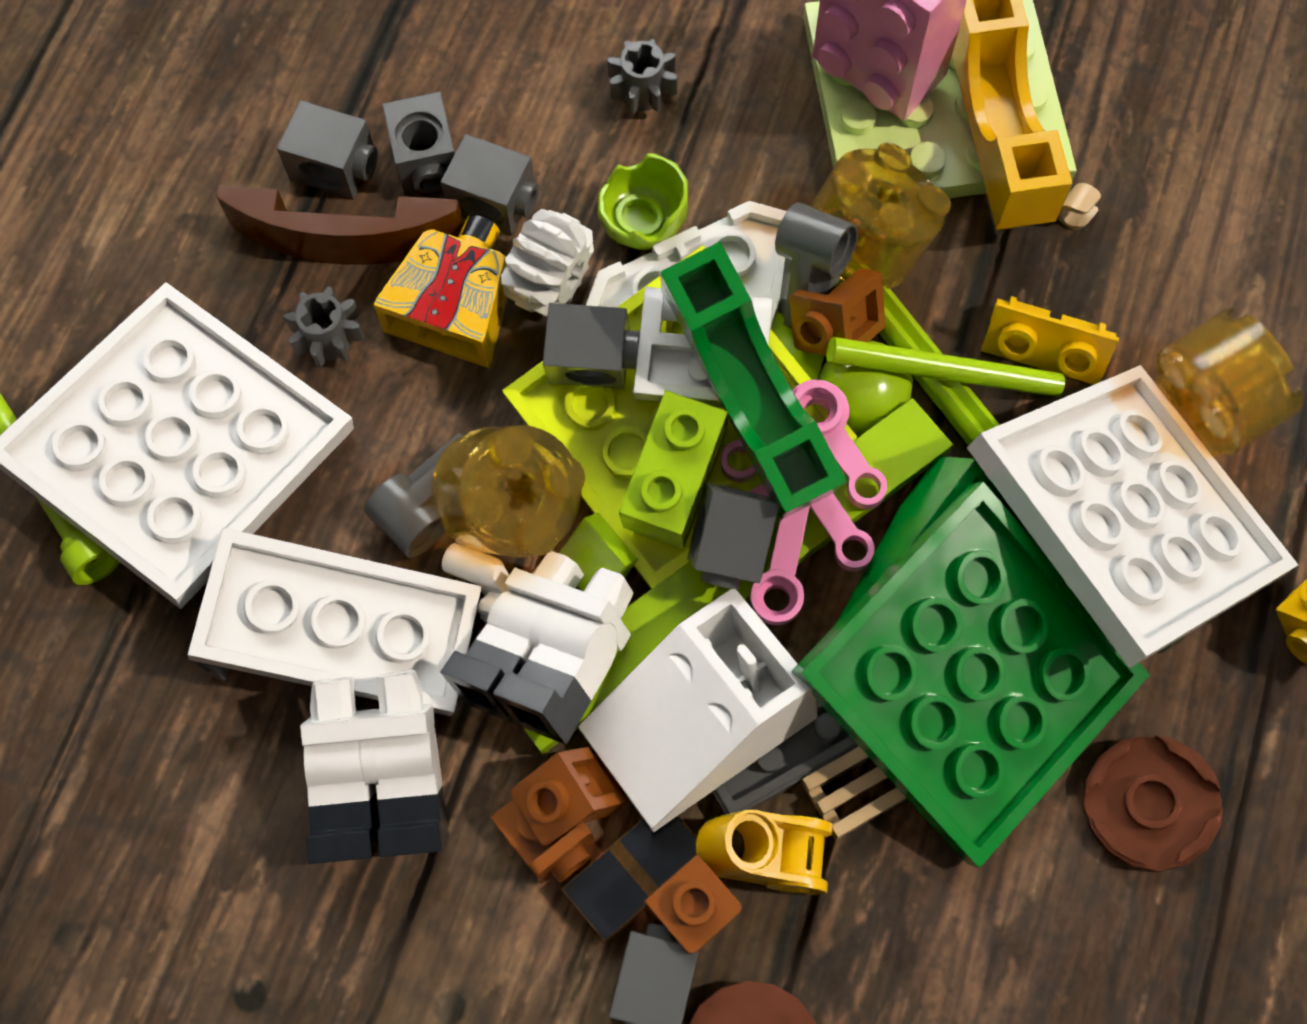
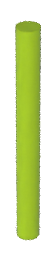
(944, 367)

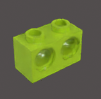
(674, 469)

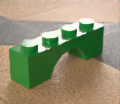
(748, 382)

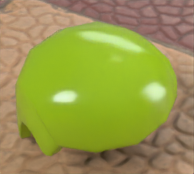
(644, 202)
(869, 392)

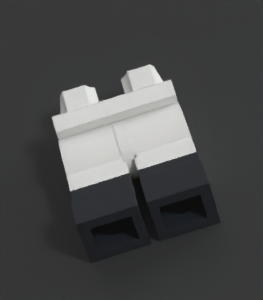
(544, 647)
(357, 749)

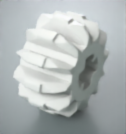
(547, 261)

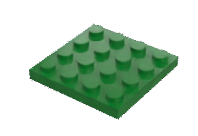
(971, 674)

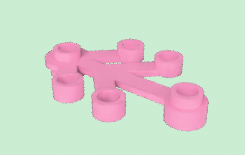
(827, 510)

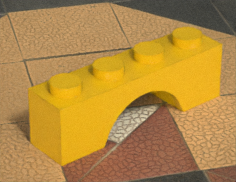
(1017, 157)

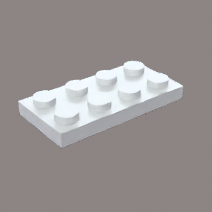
(330, 615)

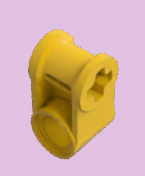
(778, 851)

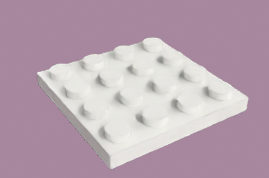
(170, 441)
(1132, 512)

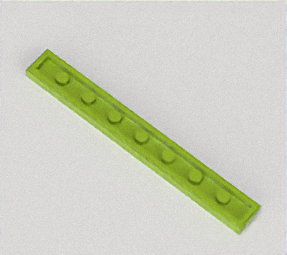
(897, 446)

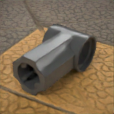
(814, 252)
(406, 508)

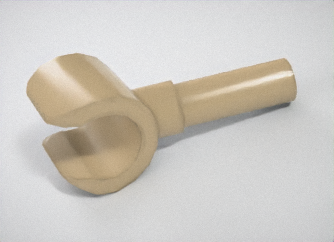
(1079, 206)

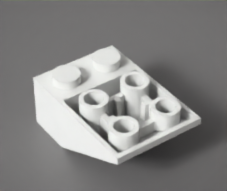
(699, 710)

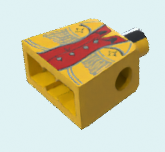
(449, 293)

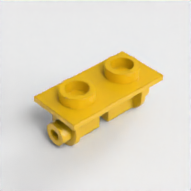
(1051, 344)

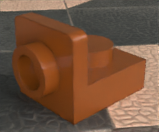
(847, 312)
(565, 792)
(544, 861)
(693, 905)

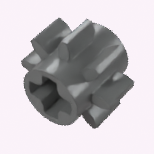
(642, 76)
(322, 310)

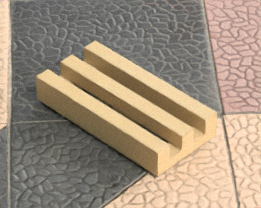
(826, 804)

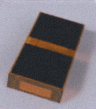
(621, 878)

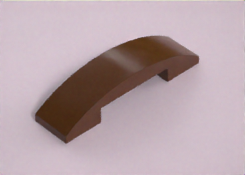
(336, 237)

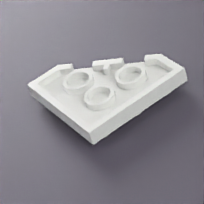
(746, 236)

